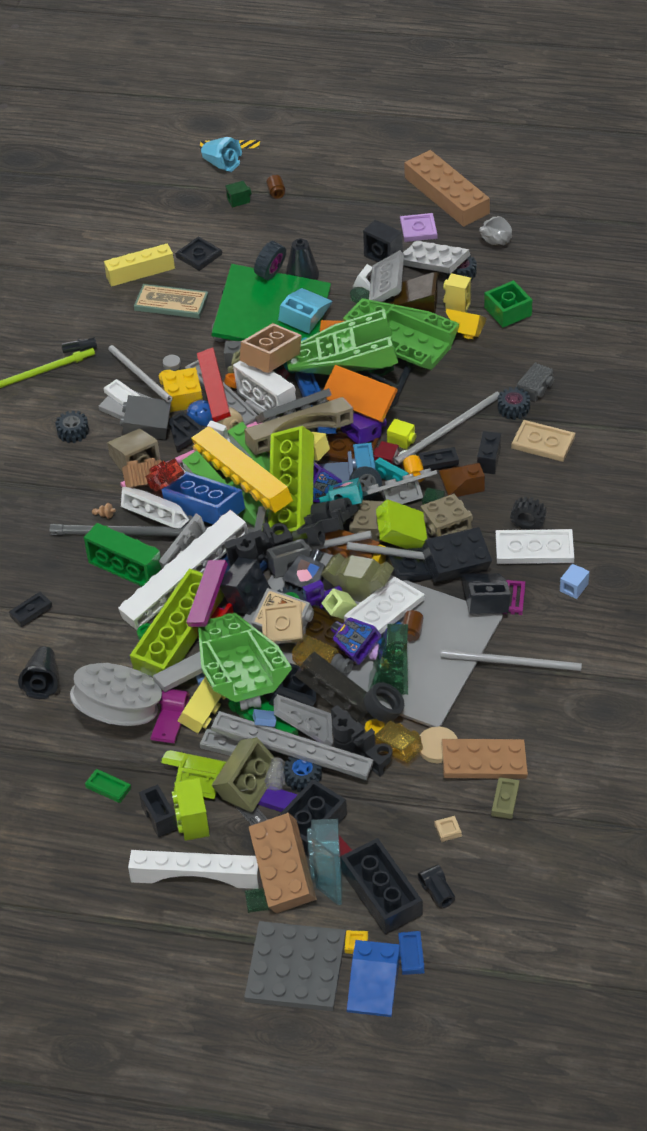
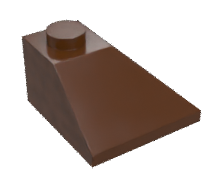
(463, 479)

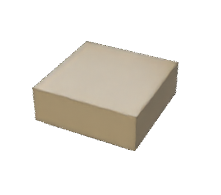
(448, 828)

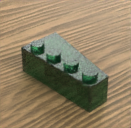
(392, 659)

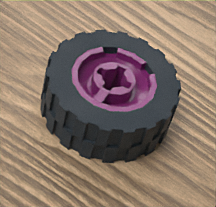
(270, 260)

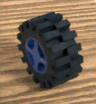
(296, 766)

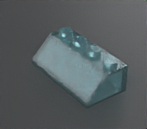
(325, 857)

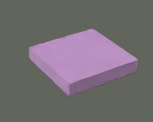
(418, 227)

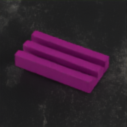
(512, 608)

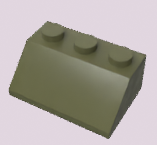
(244, 774)

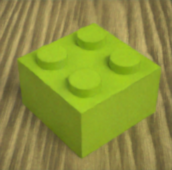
(190, 809)

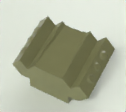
(357, 575)

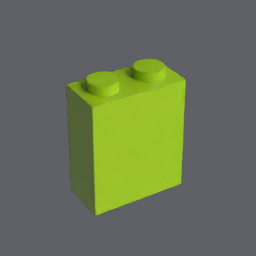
(401, 525)

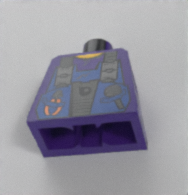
(322, 481)
(355, 638)

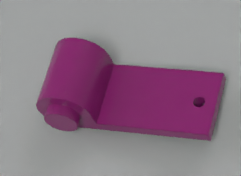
(167, 724)

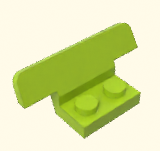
(195, 767)

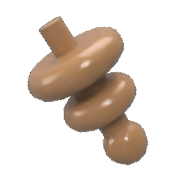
(103, 511)

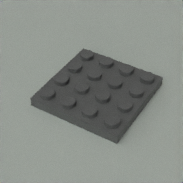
(295, 966)

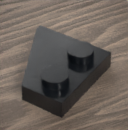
(183, 429)

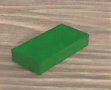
(108, 786)

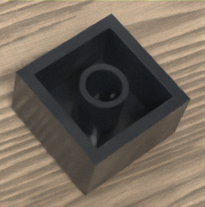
(381, 241)
(244, 585)
(294, 689)

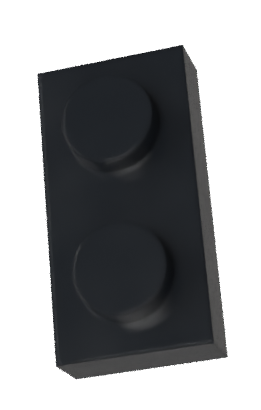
(439, 458)
(30, 609)

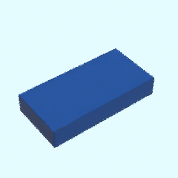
(411, 953)

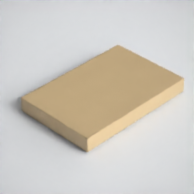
(543, 440)

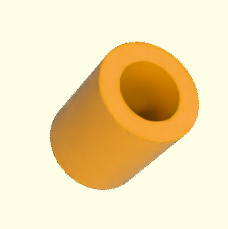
(413, 465)

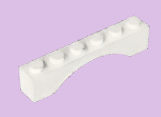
(158, 865)

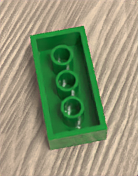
(121, 554)

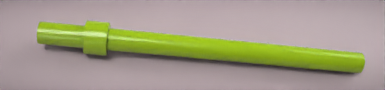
(75, 357)

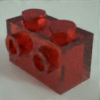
(164, 474)

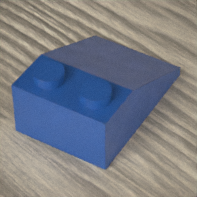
(373, 978)

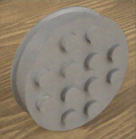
(115, 694)

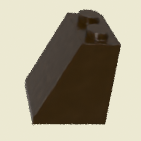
(419, 293)

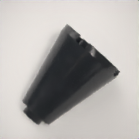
(301, 260)
(40, 674)

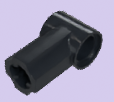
(434, 881)

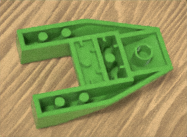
(339, 346)
(198, 465)

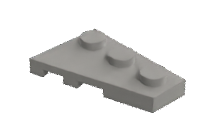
(305, 718)

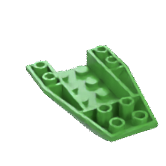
(416, 333)
(240, 658)

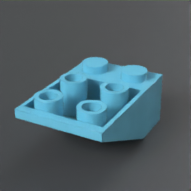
(303, 309)

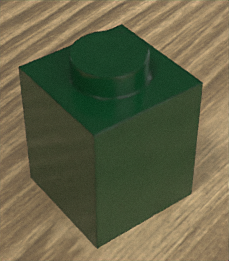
(238, 193)

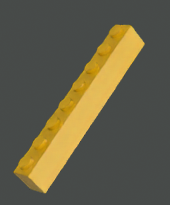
(242, 469)

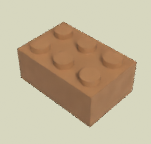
(270, 347)

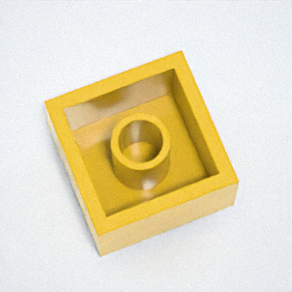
(183, 387)

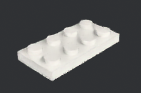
(534, 546)
(387, 604)

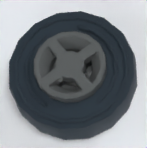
(372, 477)

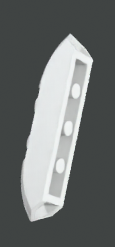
(153, 507)

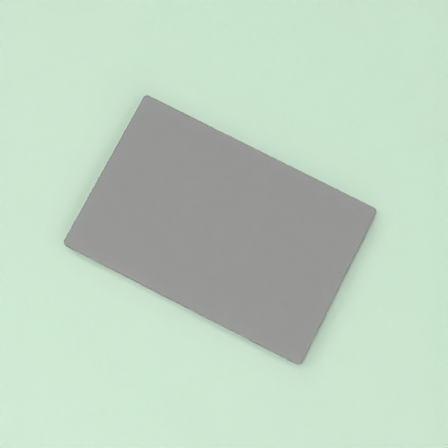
(432, 679)

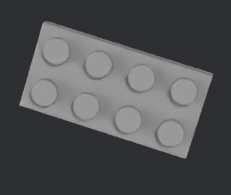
(434, 256)
(387, 277)

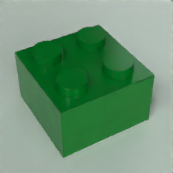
(508, 303)

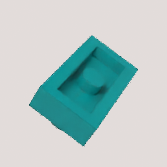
(389, 471)

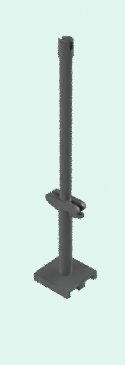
(61, 529)

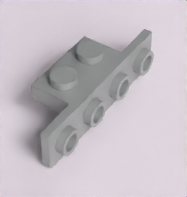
(404, 490)

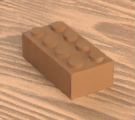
(282, 863)

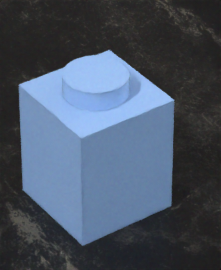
(574, 581)

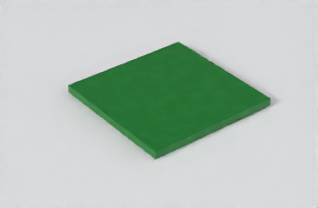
(254, 303)

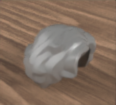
(496, 231)

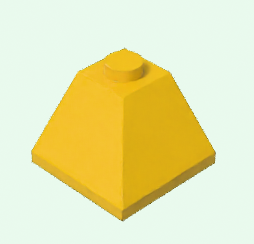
(469, 324)

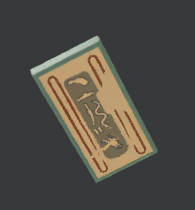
(171, 301)

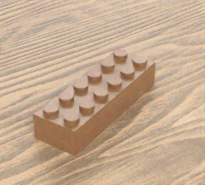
(447, 188)

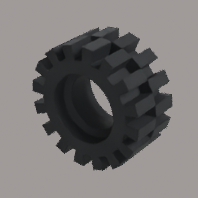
(524, 506)

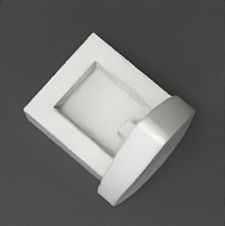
(361, 280)

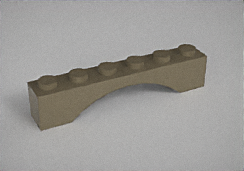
(328, 414)

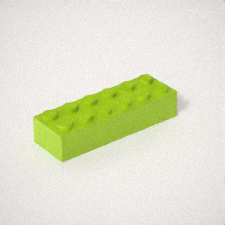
(294, 466)
(169, 635)

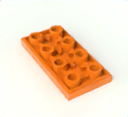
(362, 393)

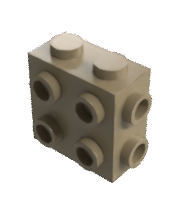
(446, 516)
(366, 519)

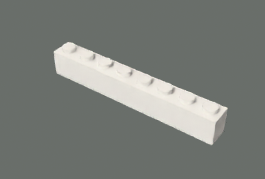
(209, 546)

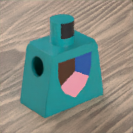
(348, 489)

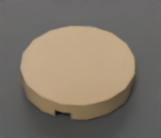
(431, 742)

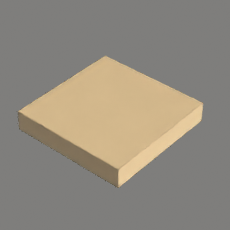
(283, 622)

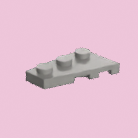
(192, 531)

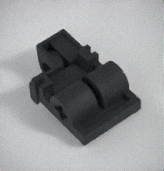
(326, 518)
(256, 543)
(350, 736)

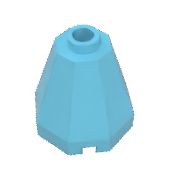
(222, 153)

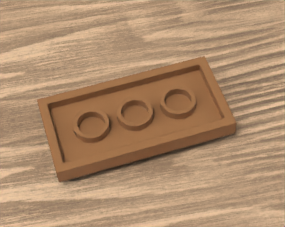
(484, 758)

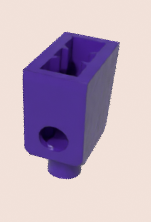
(363, 428)

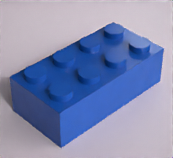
(204, 497)

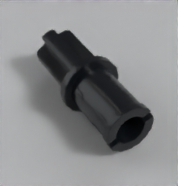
(79, 345)

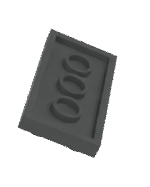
(296, 405)

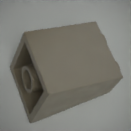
(133, 446)

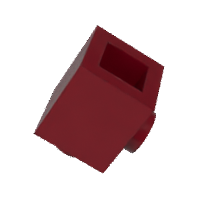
(387, 452)

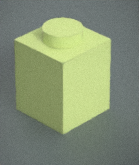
(338, 603)

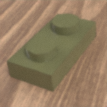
(505, 798)

